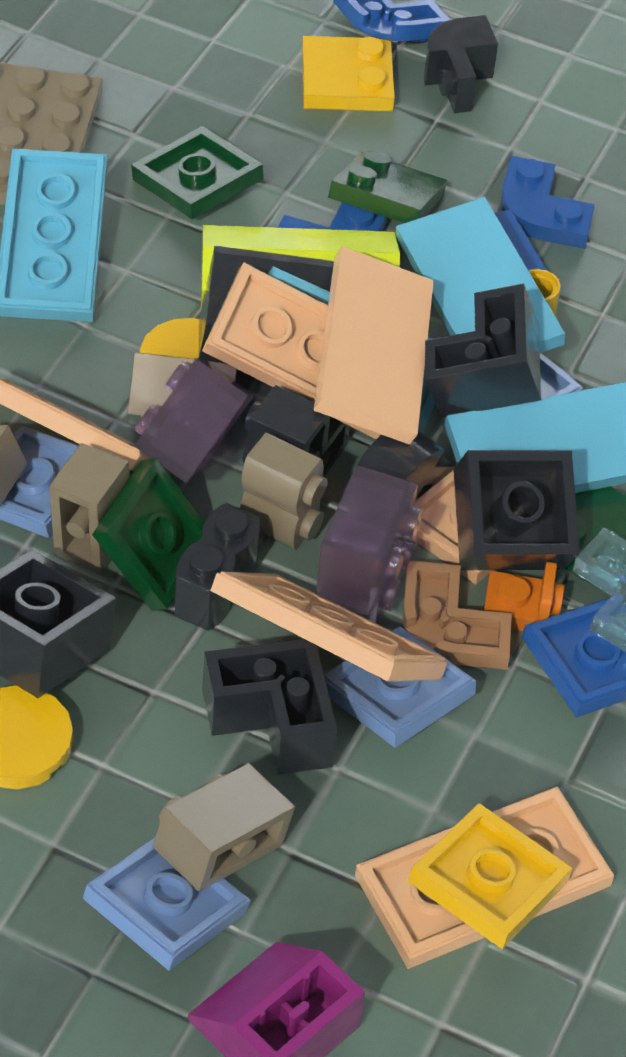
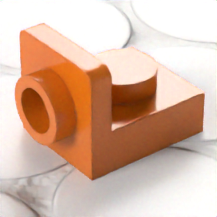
(524, 597)

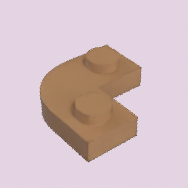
(455, 633)

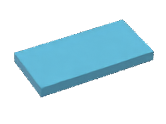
(52, 235)
(469, 254)
(580, 421)

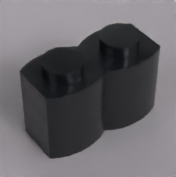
(226, 545)

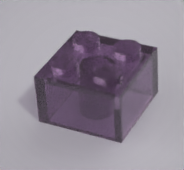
(192, 418)
(369, 543)

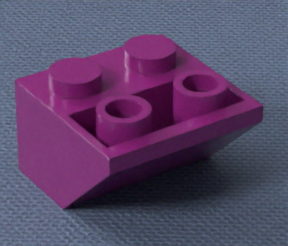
(282, 1006)

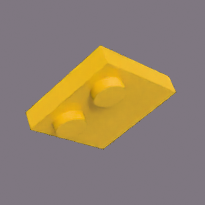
(347, 73)
(490, 875)

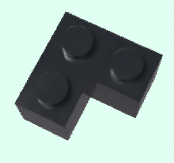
(489, 365)
(296, 422)
(274, 690)

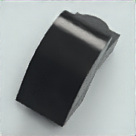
(458, 56)
(418, 462)

